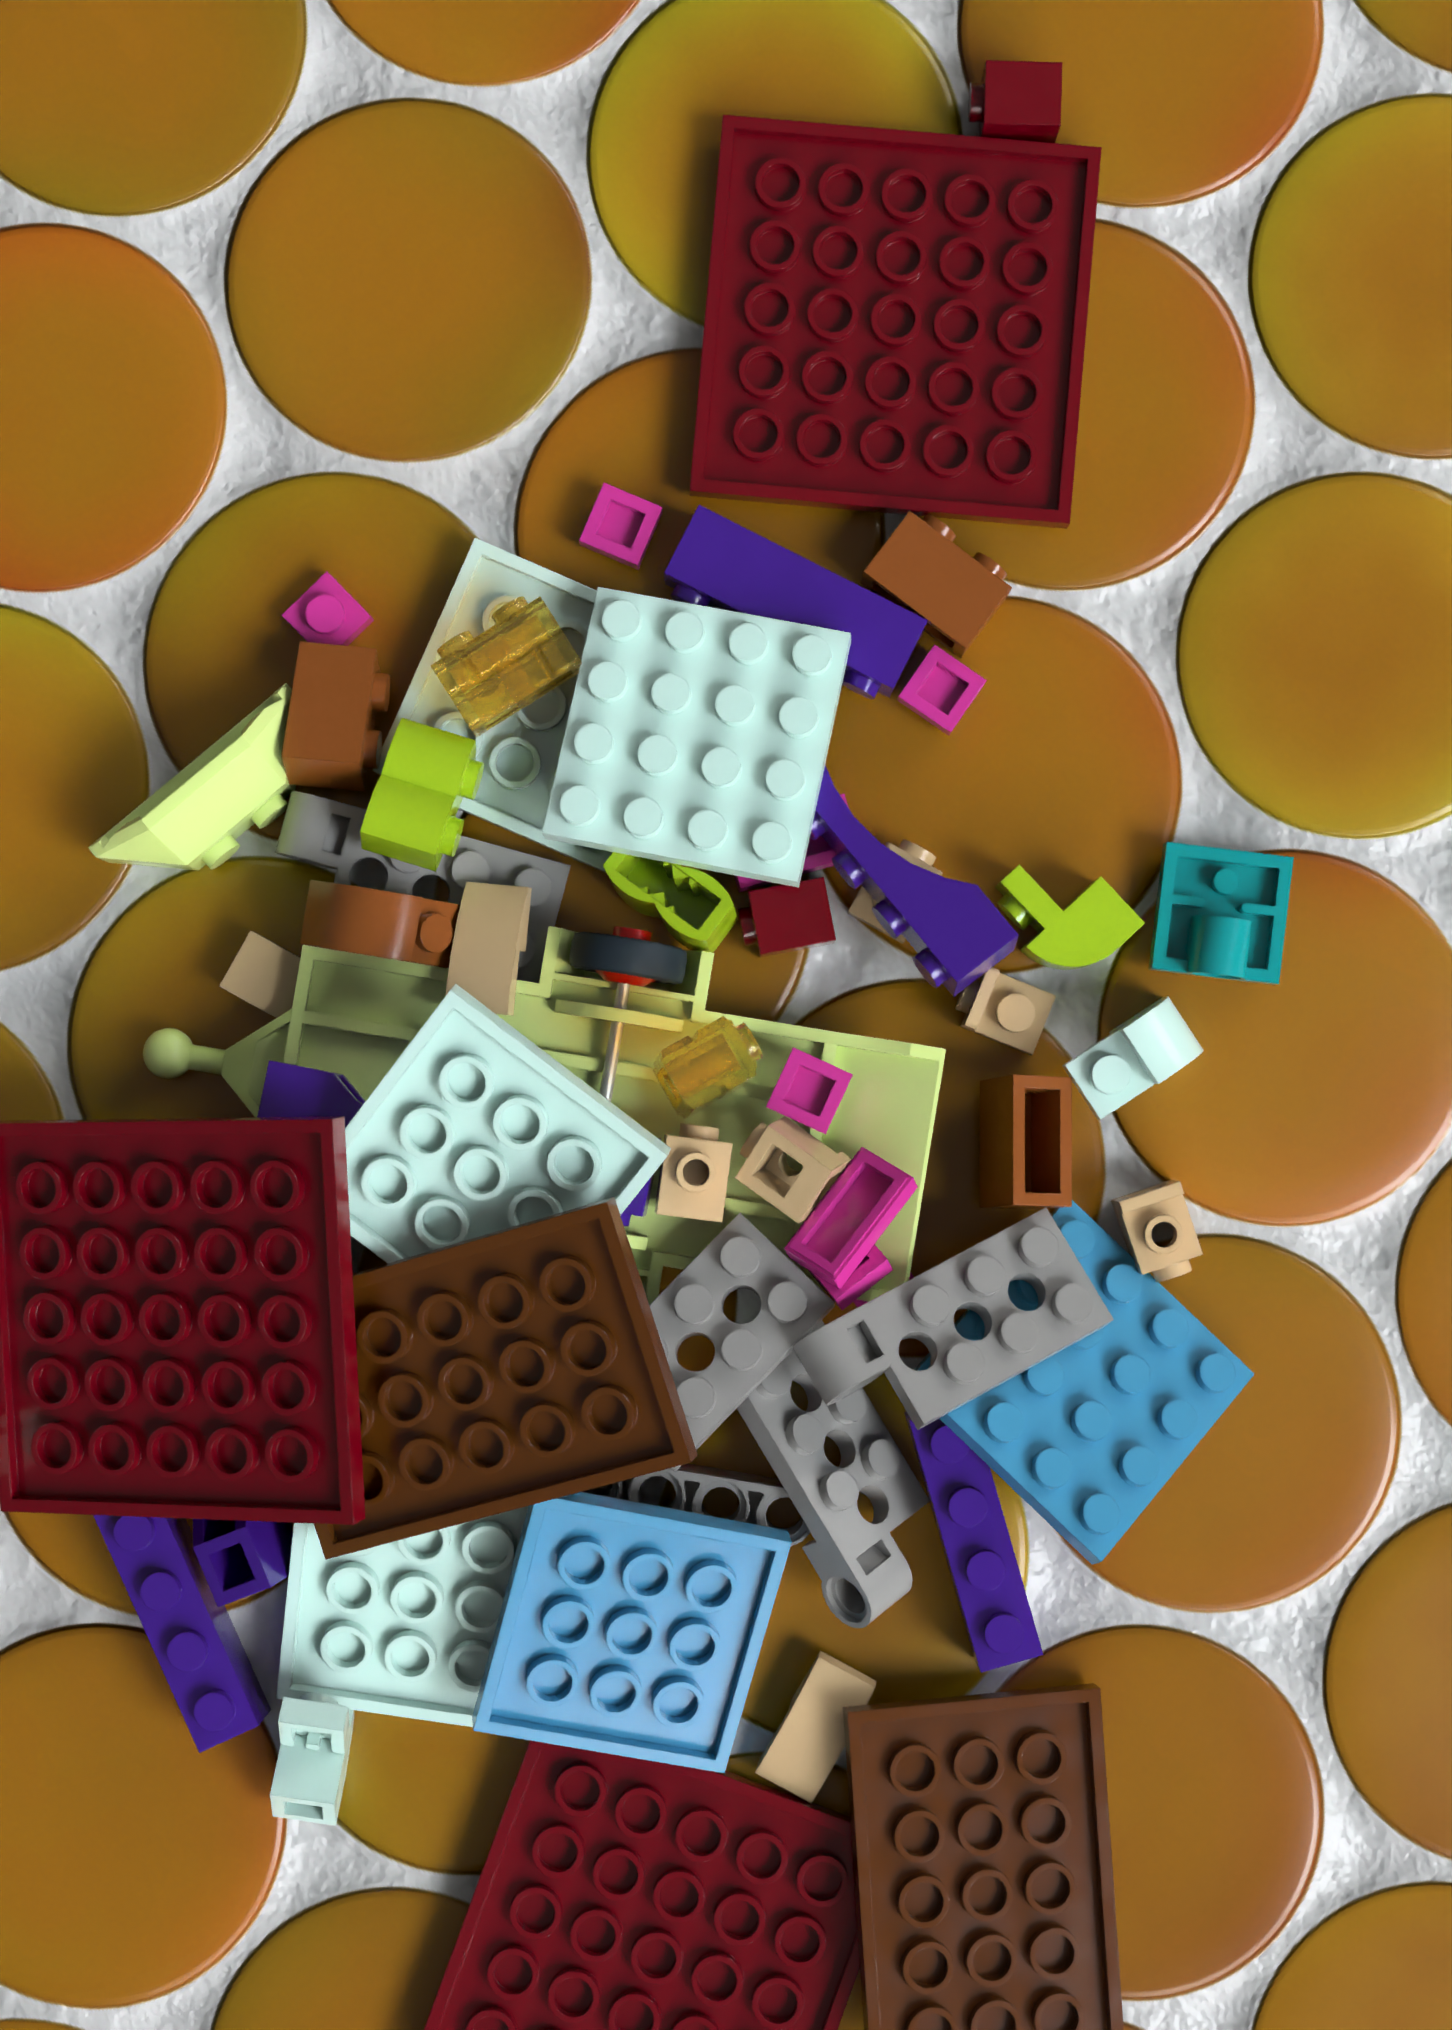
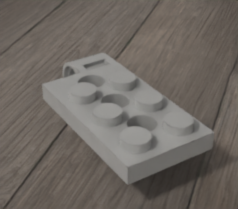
(329, 836)
(867, 1339)
(743, 1352)
(854, 1558)

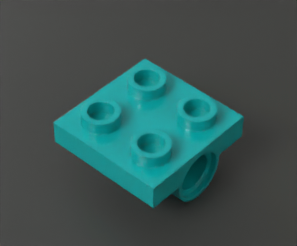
(1221, 913)

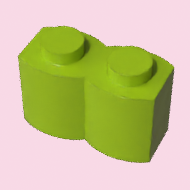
(420, 794)
(686, 899)

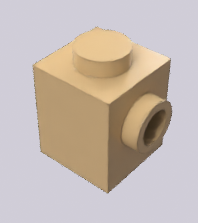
(694, 1174)

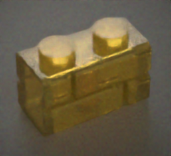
(506, 664)
(707, 1065)

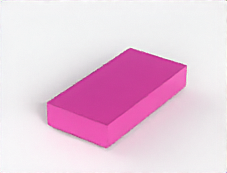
(850, 1217)

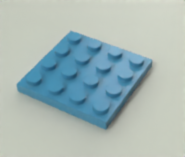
(1110, 1415)
(631, 1630)

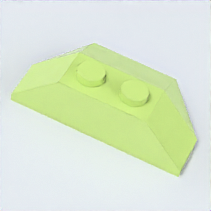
(211, 800)

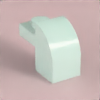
(1133, 1057)
(311, 1758)

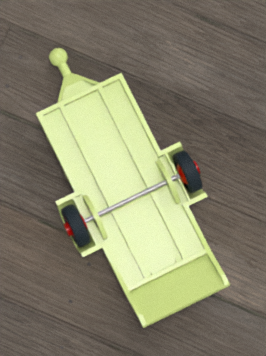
(605, 1016)

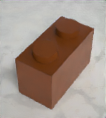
(938, 581)
(334, 716)
(1026, 1142)

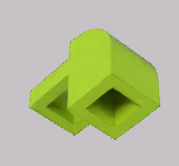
(1071, 937)

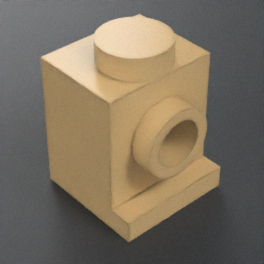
(773, 1179)
(1138, 1215)

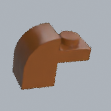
(379, 923)

